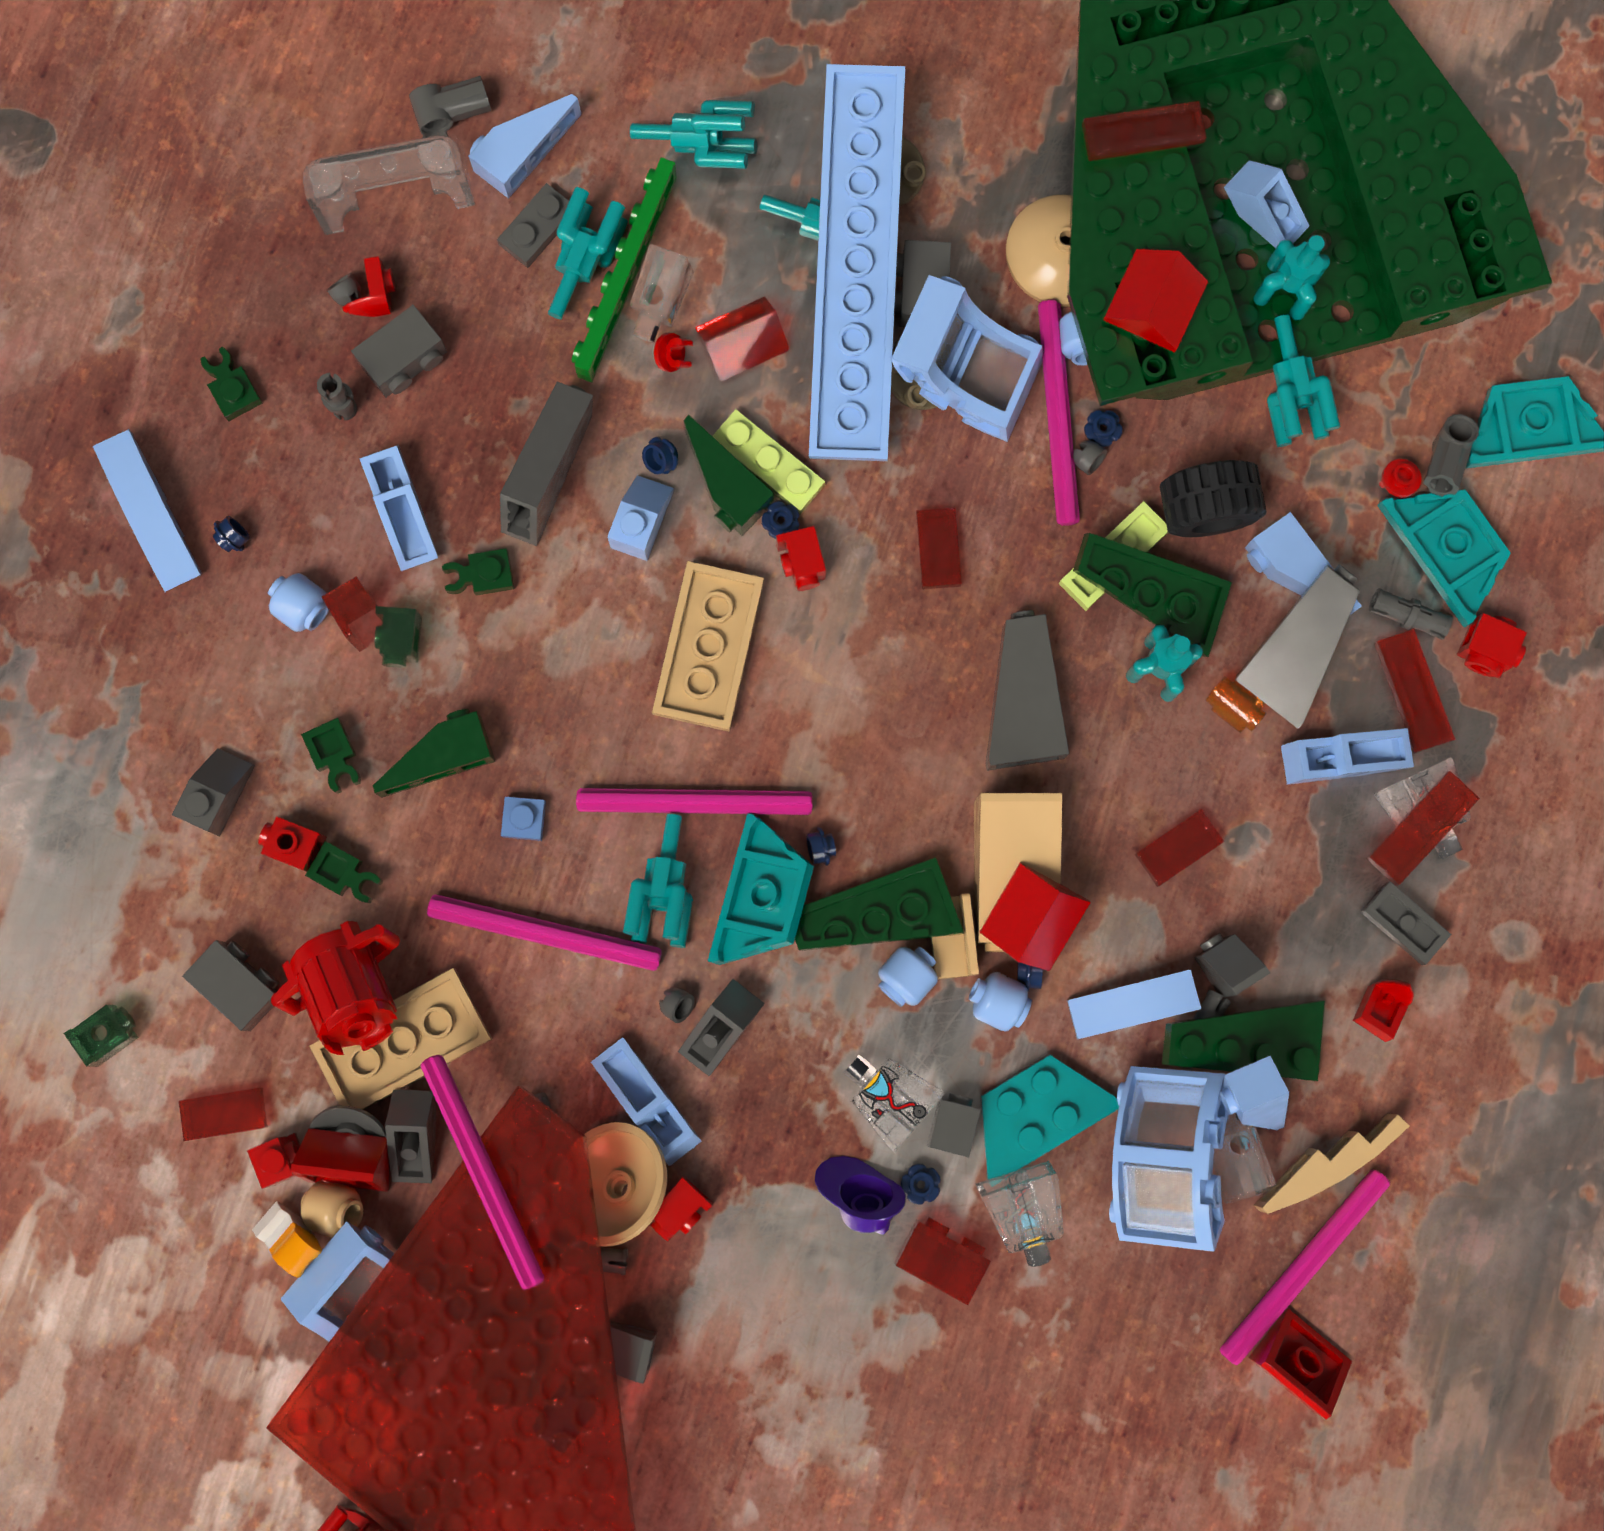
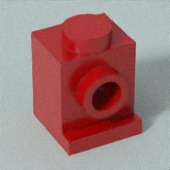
(802, 557)
(304, 847)
(274, 1160)
(680, 1209)

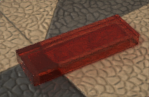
(1144, 130)
(1414, 691)
(1422, 828)

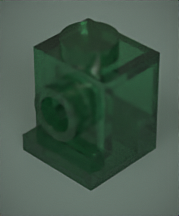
(398, 635)
(119, 1035)

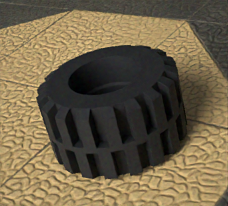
(1212, 498)

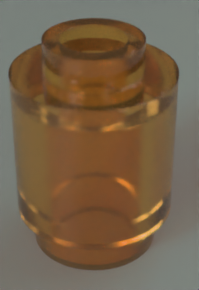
(1236, 705)

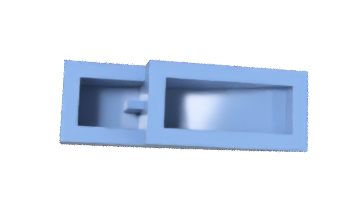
(399, 507)
(1347, 755)
(1134, 1004)
(645, 1100)

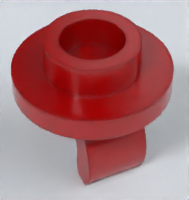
(670, 352)
(1401, 478)

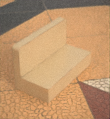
(957, 953)

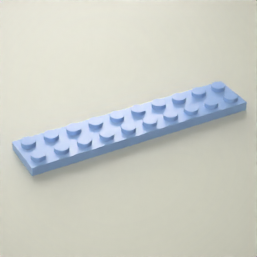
(857, 262)

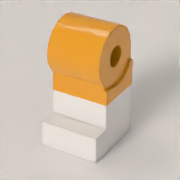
(287, 1239)

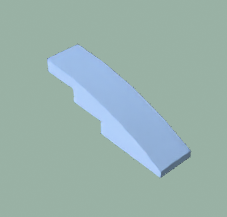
(146, 510)

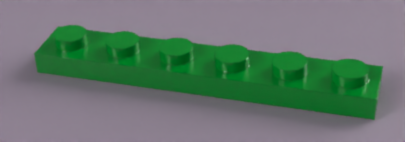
(618, 283)

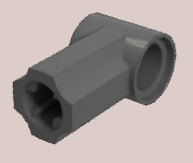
(441, 106)
(1450, 454)

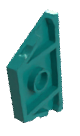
(1534, 423)
(1451, 546)
(761, 896)
(1038, 1113)

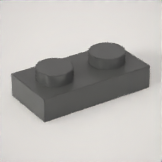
(534, 226)
(1406, 923)

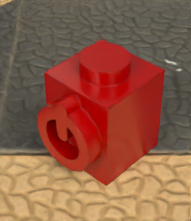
(1492, 645)

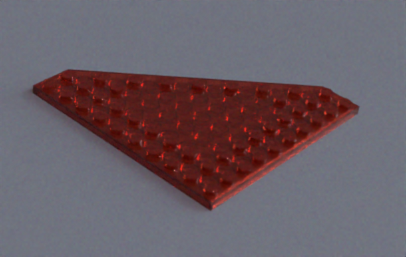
(458, 1388)

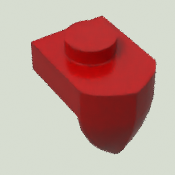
(380, 285)
(1384, 1007)

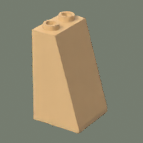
(1012, 831)

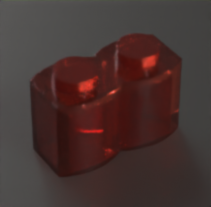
(942, 1260)

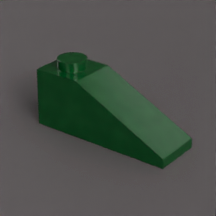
(731, 487)
(442, 752)

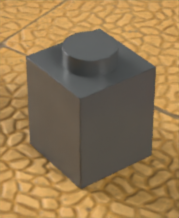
(954, 1125)

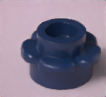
(1095, 434)
(660, 456)
(777, 510)
(230, 534)
(820, 847)
(1029, 976)
(920, 1195)

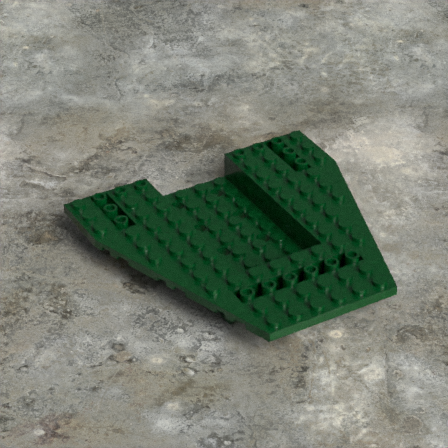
(1396, 181)

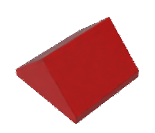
(1157, 297)
(1034, 918)
(343, 1159)
(1303, 1363)

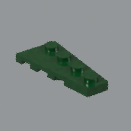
(1156, 588)
(887, 909)
(1235, 1040)

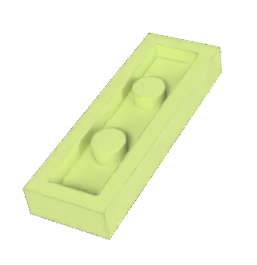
(769, 461)
(1138, 530)

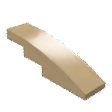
(1317, 1171)

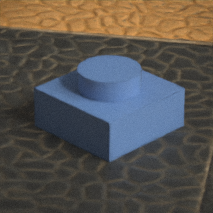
(523, 818)

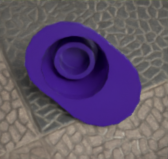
(861, 1193)

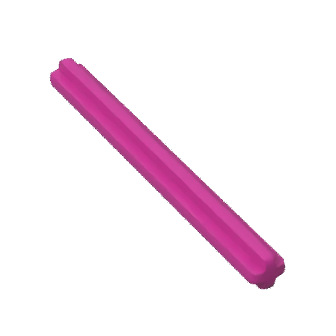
(1058, 414)
(694, 801)
(544, 932)
(482, 1172)
(1304, 1267)

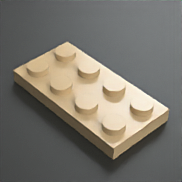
(708, 646)
(429, 1022)

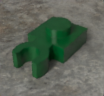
(231, 388)
(487, 573)
(330, 749)
(338, 871)

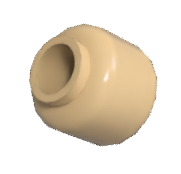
(329, 1206)

